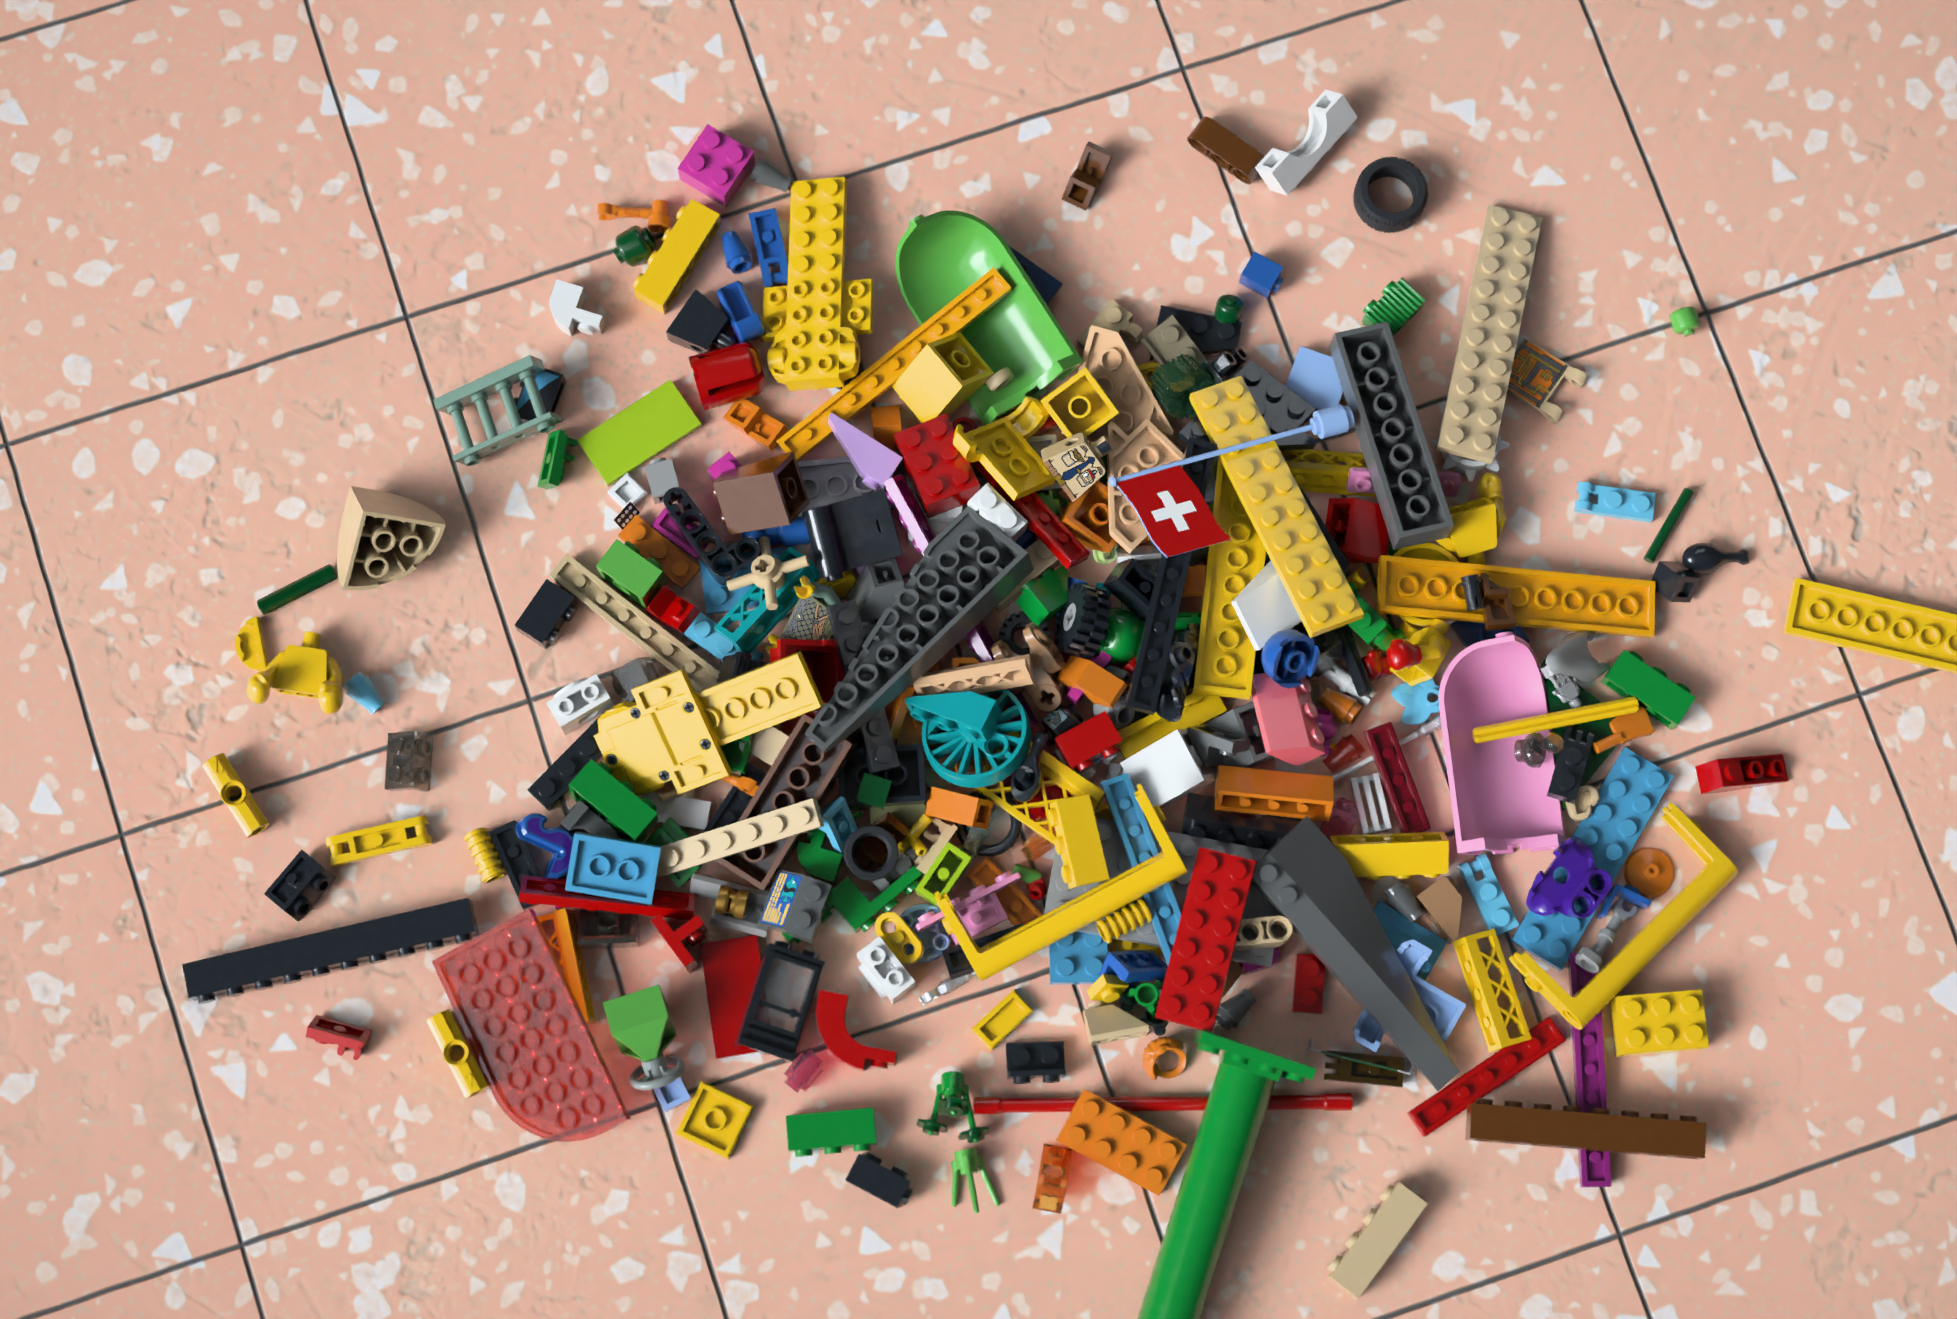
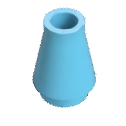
(363, 692)

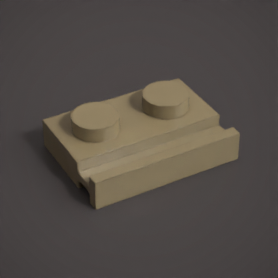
(1169, 341)

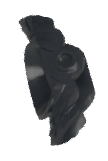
(1178, 672)

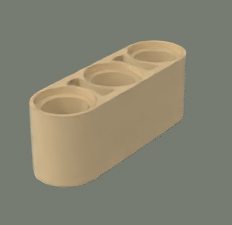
(1264, 936)

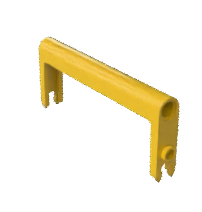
(1074, 913)
(1650, 941)

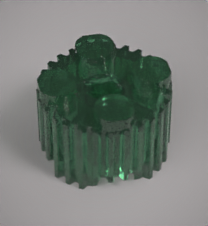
(1176, 382)

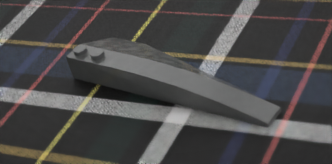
(946, 596)
(1328, 910)

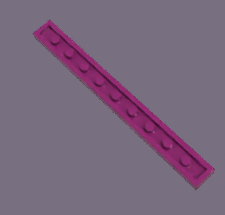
(915, 520)

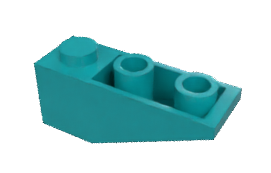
(961, 711)

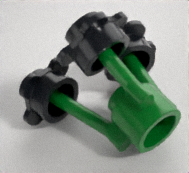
(1147, 996)

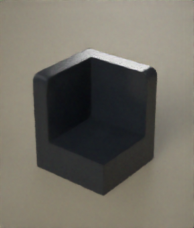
(1675, 581)

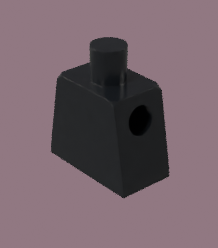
(700, 326)

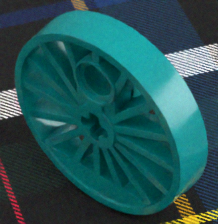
(1002, 763)

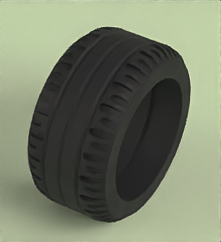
(1398, 169)

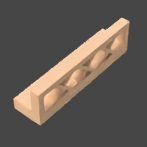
(978, 677)

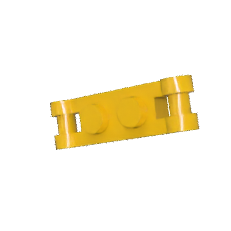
(378, 840)

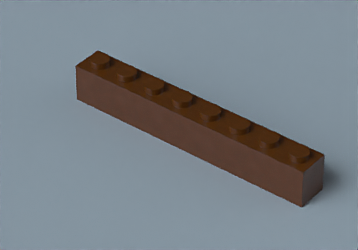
(1585, 1130)

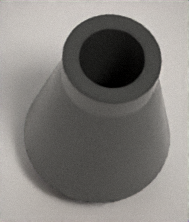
(770, 175)
(1404, 900)
(1234, 1009)

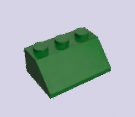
(614, 802)

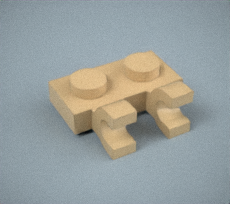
(1116, 319)

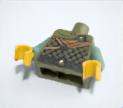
(810, 615)

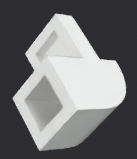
(567, 310)

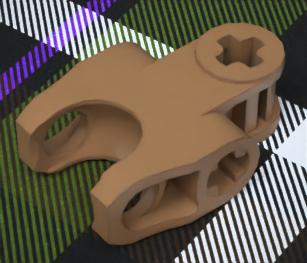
(1045, 662)

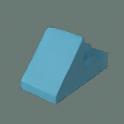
(838, 823)

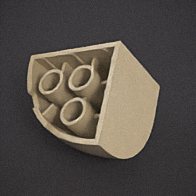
(383, 538)

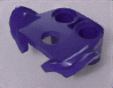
(1577, 859)

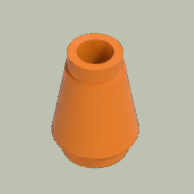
(1342, 706)

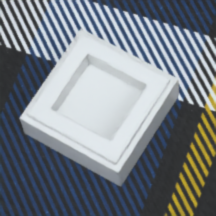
(627, 491)

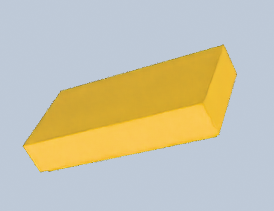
(1002, 1020)

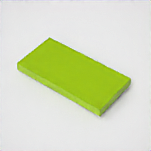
(639, 433)

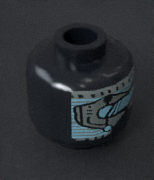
(1060, 721)

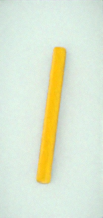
(1555, 720)

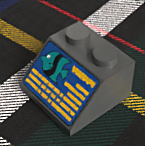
(796, 905)

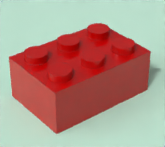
(935, 466)

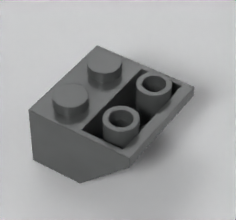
(876, 589)
(1244, 723)

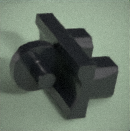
(1225, 365)

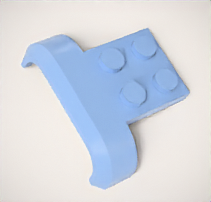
(1440, 1006)

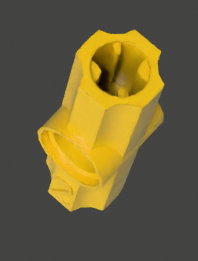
(245, 809)
(448, 1037)

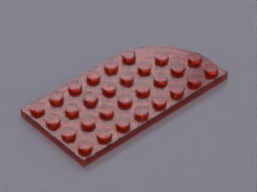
(530, 1033)

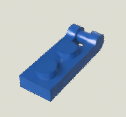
(769, 246)

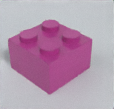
(716, 165)

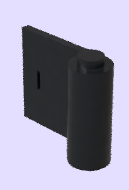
(848, 534)

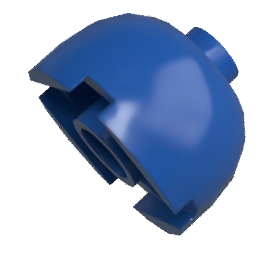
(1289, 657)

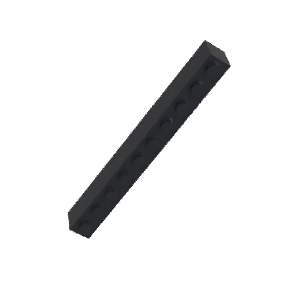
(329, 950)

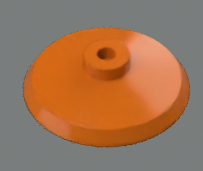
(1649, 872)

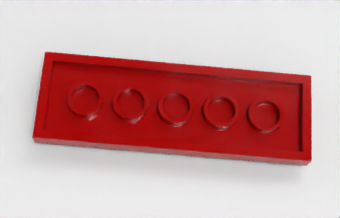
(1205, 939)

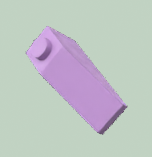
(870, 458)

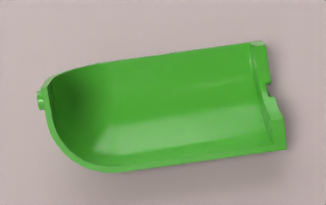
(946, 256)

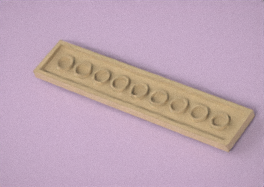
(1489, 334)

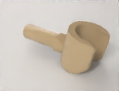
(689, 794)

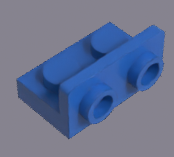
(1134, 965)

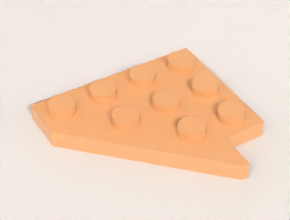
(1122, 382)
(1133, 453)

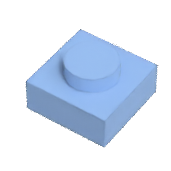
(672, 1094)

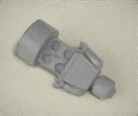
(1565, 688)
(901, 867)

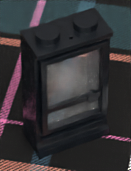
(779, 1001)

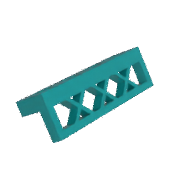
(760, 621)

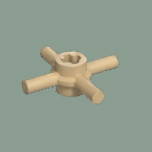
(768, 573)

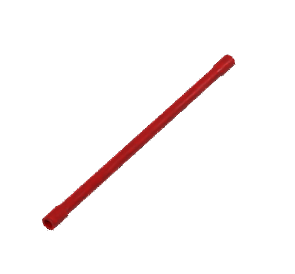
(999, 1105)

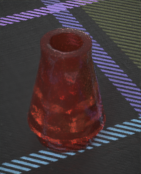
(1344, 753)

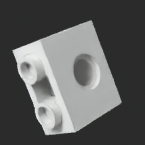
(579, 703)
(884, 971)

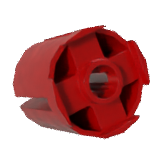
(727, 374)

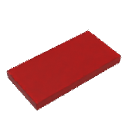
(729, 978)

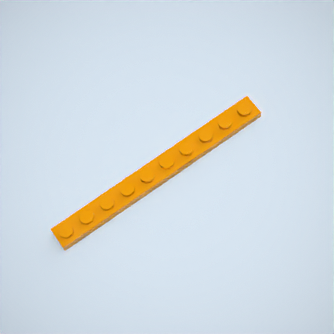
(887, 369)

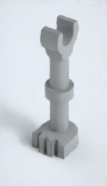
(1590, 959)

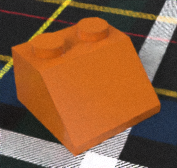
(1089, 518)

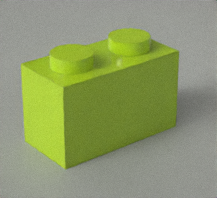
(943, 873)

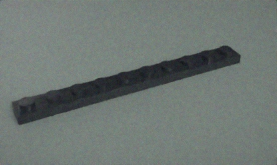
(1165, 602)

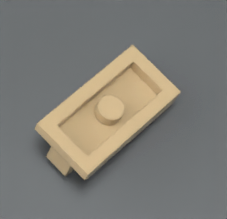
(939, 841)

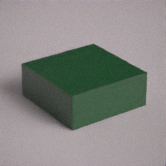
(874, 791)

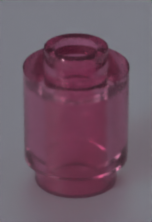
(804, 1071)

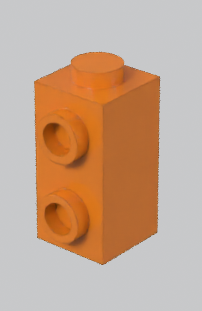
(959, 807)

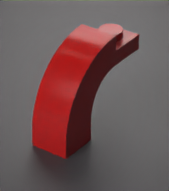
(831, 1024)

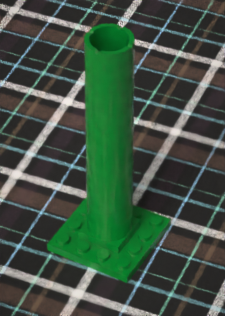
(1214, 1175)

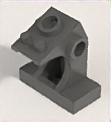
(583, 818)

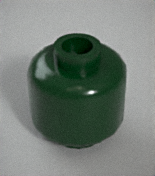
(634, 246)

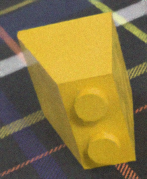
(942, 377)

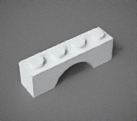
(1329, 119)

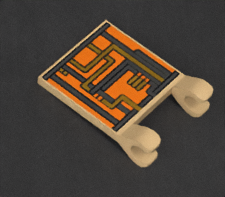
(1537, 375)

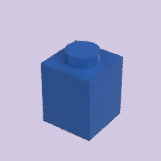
(1262, 275)

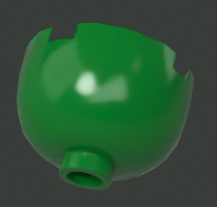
(1122, 636)

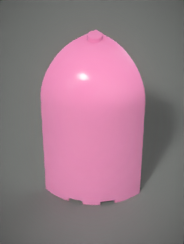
(1494, 796)

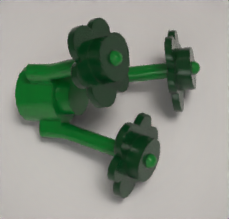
(952, 1105)

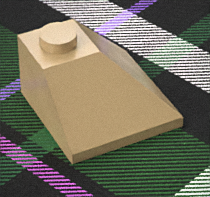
(1111, 1024)

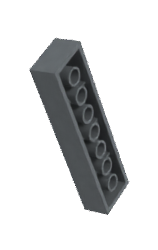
(1391, 436)

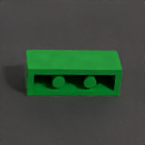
(1654, 692)
(831, 1131)

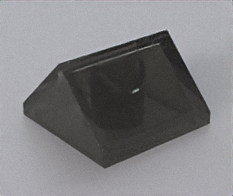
(607, 930)

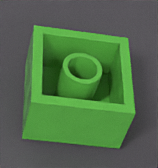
(632, 573)

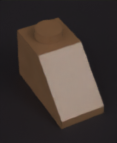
(1443, 907)

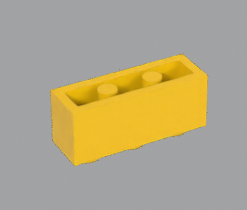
(1078, 841)

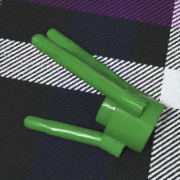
(967, 1162)

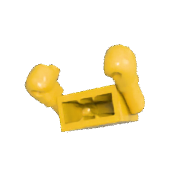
(1477, 522)
(303, 673)

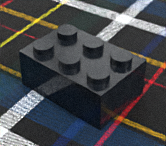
(907, 779)

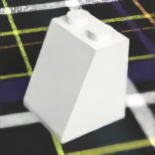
(1169, 769)

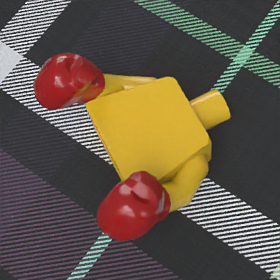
(1412, 659)

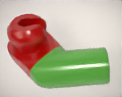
(1033, 880)

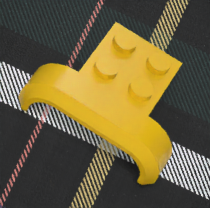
(1006, 453)

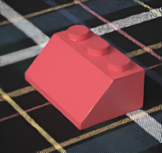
(1287, 720)

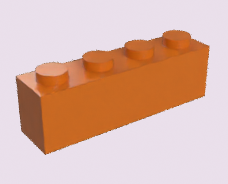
(1274, 793)

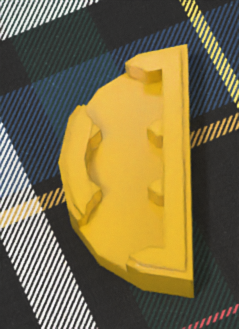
(251, 645)

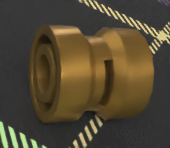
(738, 904)

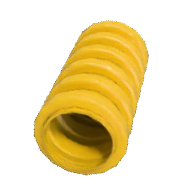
(484, 854)
(1123, 921)

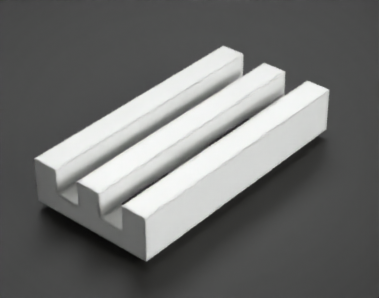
(1381, 802)

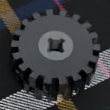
(1082, 620)

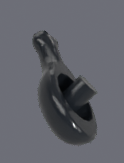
(1707, 558)
(1028, 776)

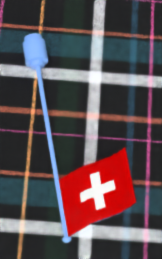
(1174, 506)

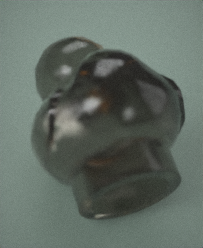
(1534, 747)

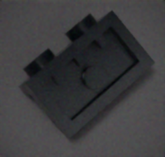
(300, 885)
(1035, 1060)

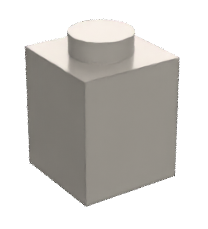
(661, 477)

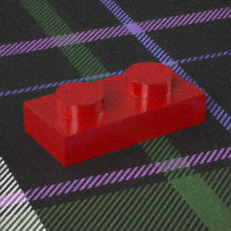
(1308, 984)

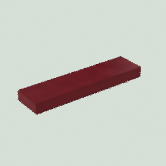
(1396, 779)

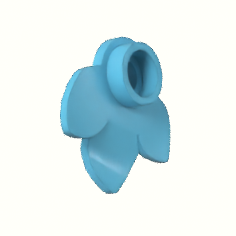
(1416, 701)

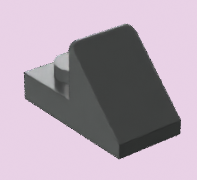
(1215, 743)

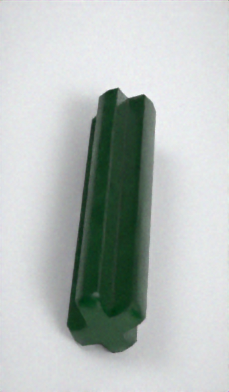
(296, 589)

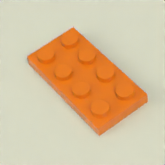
(1121, 1141)

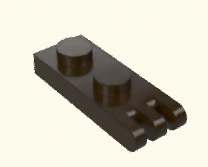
(1362, 1073)

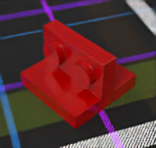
(688, 934)

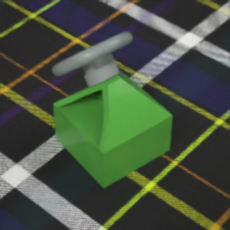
(643, 1031)

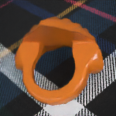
(1158, 1047)

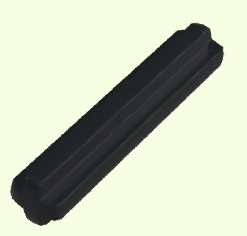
(1354, 662)

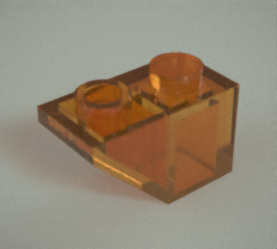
(1052, 1178)

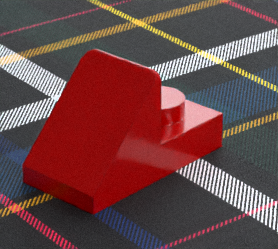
(672, 610)

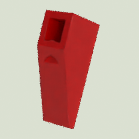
(1741, 773)

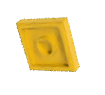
(714, 1120)

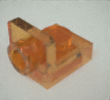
(1037, 846)

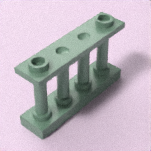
(478, 392)

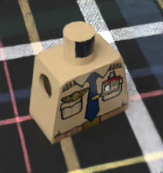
(1076, 462)

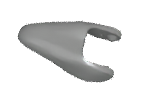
(1574, 659)

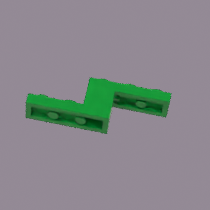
(856, 908)

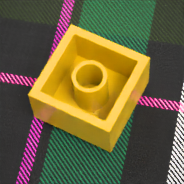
(1080, 405)

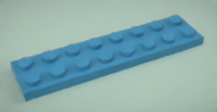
(1611, 831)

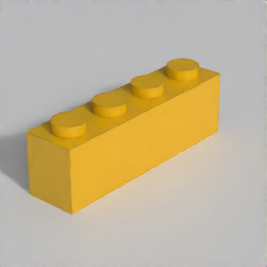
(676, 256)
(1395, 854)

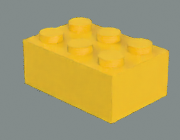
(1658, 1023)

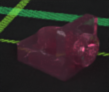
(1342, 818)

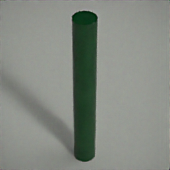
(1668, 525)

